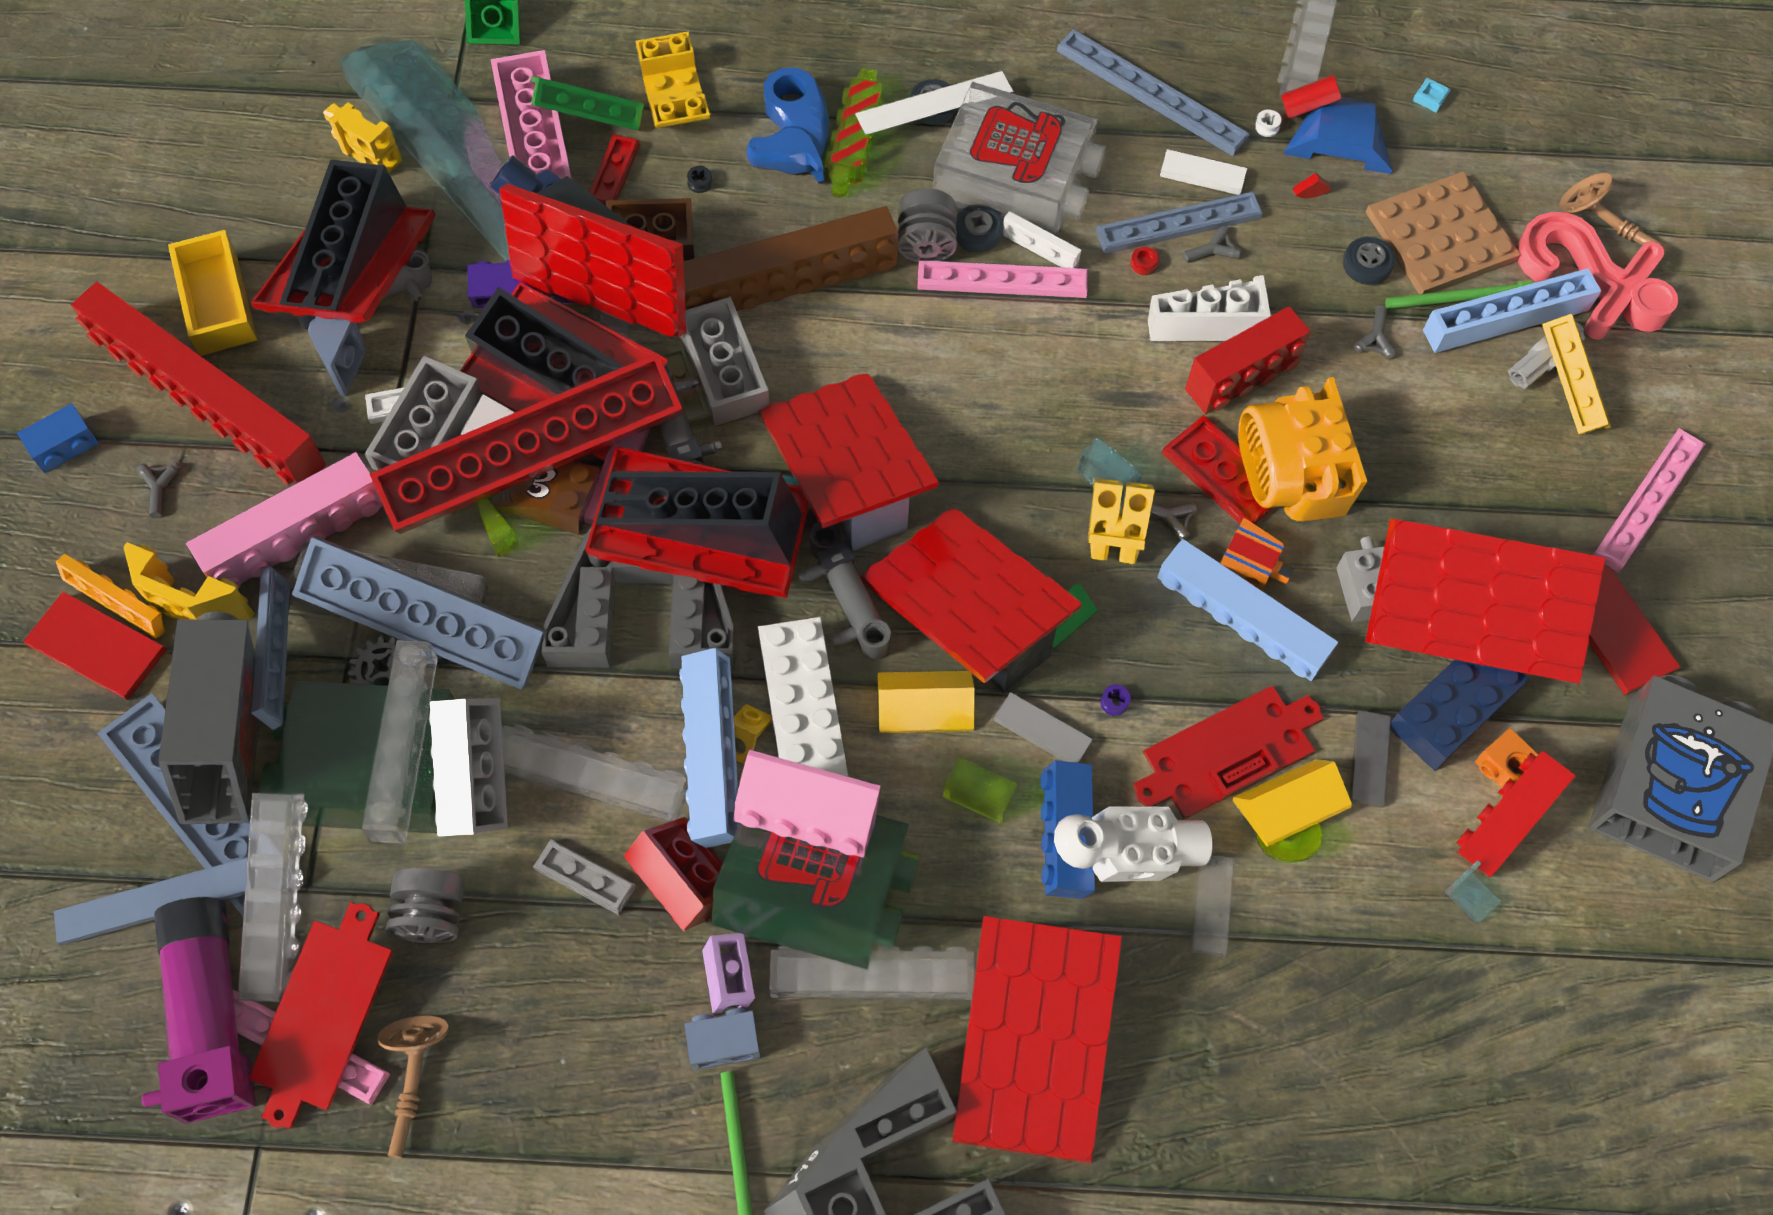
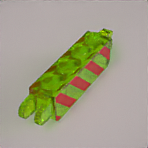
(849, 142)

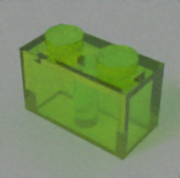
(979, 790)

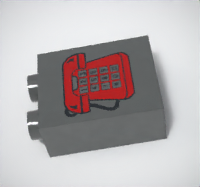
(209, 721)

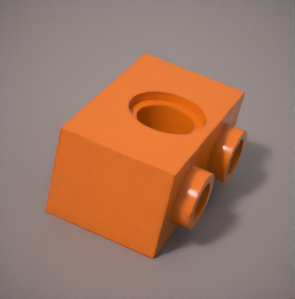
(1505, 751)

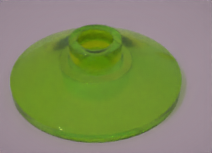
(1303, 845)

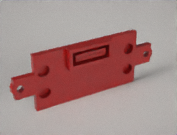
(1228, 752)
(321, 1015)

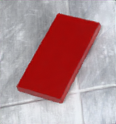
(1216, 468)
(1626, 638)
(95, 646)

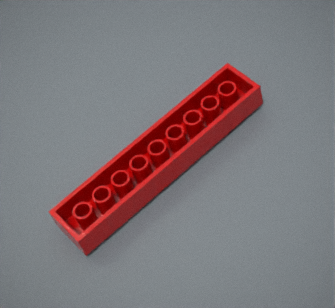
(198, 385)
(526, 444)

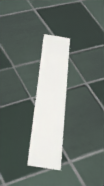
(925, 104)

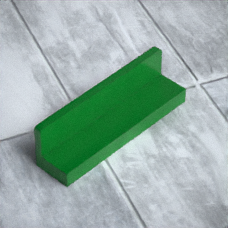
(586, 103)

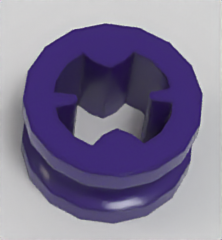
(1107, 703)

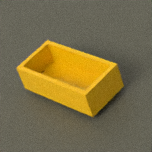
(212, 292)

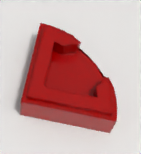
(1312, 187)

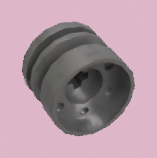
(927, 225)
(425, 905)

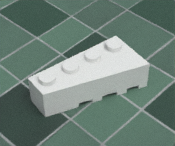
(1208, 313)

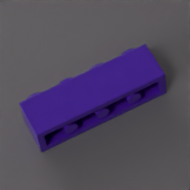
(487, 277)

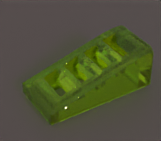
(498, 530)

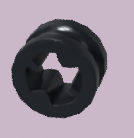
(699, 172)

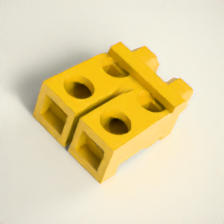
(362, 138)
(1118, 529)

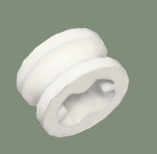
(1268, 130)

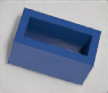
(57, 438)

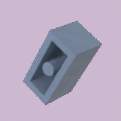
(722, 1039)

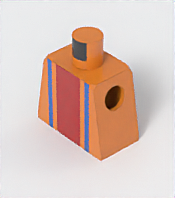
(1255, 556)

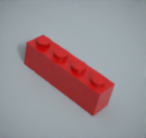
(1515, 813)

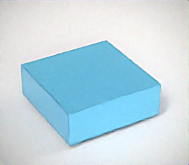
(1431, 95)

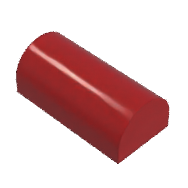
(1311, 96)

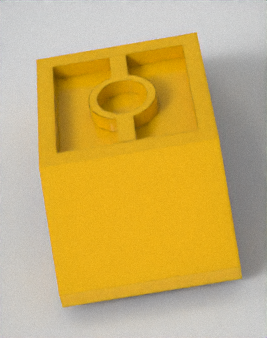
(671, 80)
(154, 583)

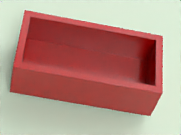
(1247, 360)

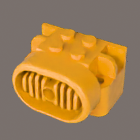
(1300, 453)

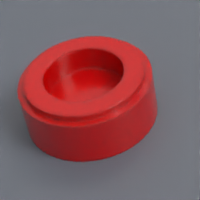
(1144, 260)

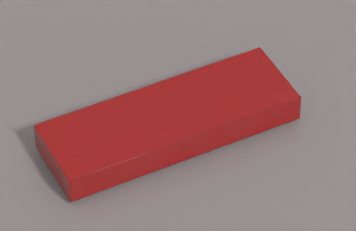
(614, 168)

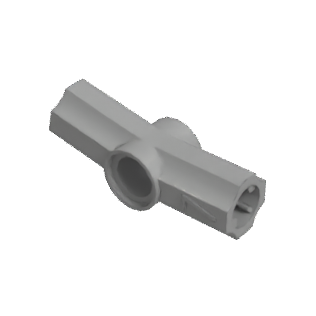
(1534, 363)

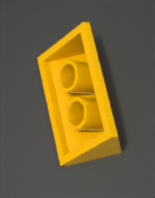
(925, 701)
(1294, 801)

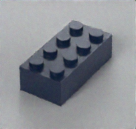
(1454, 709)

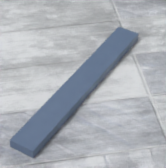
(1153, 92)

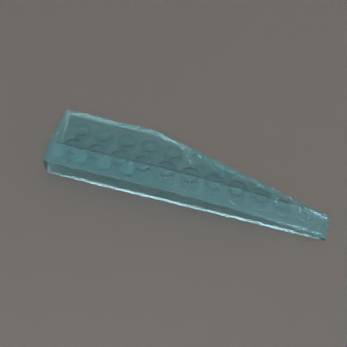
(434, 126)

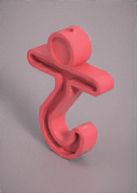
(1629, 291)

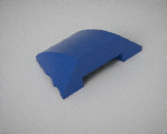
(1343, 130)

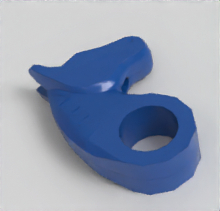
(802, 122)

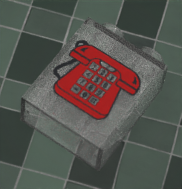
(1019, 157)

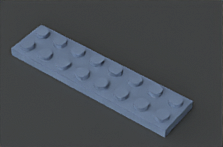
(418, 612)
(136, 744)

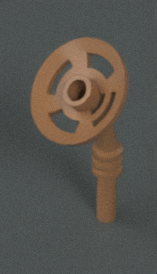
(1591, 200)
(414, 1044)

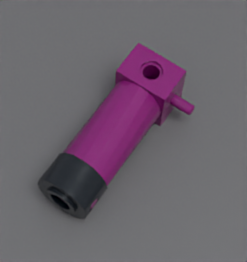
(204, 1066)

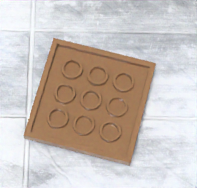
(1442, 233)

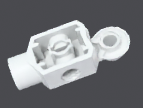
(1133, 843)

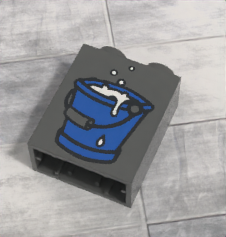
(1685, 777)

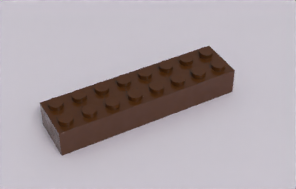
(794, 261)

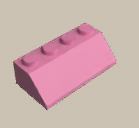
(806, 803)

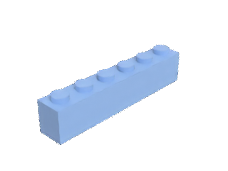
(1511, 310)
(1246, 610)
(709, 747)

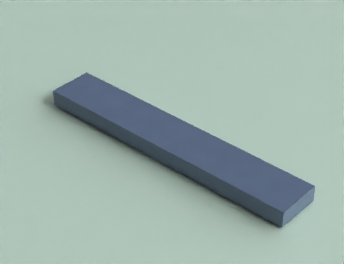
(1178, 222)
(271, 648)
(139, 904)

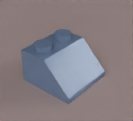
(339, 349)

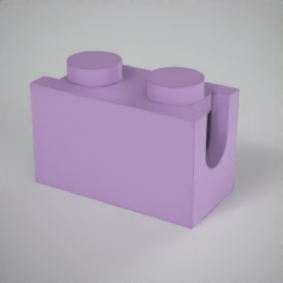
(728, 972)

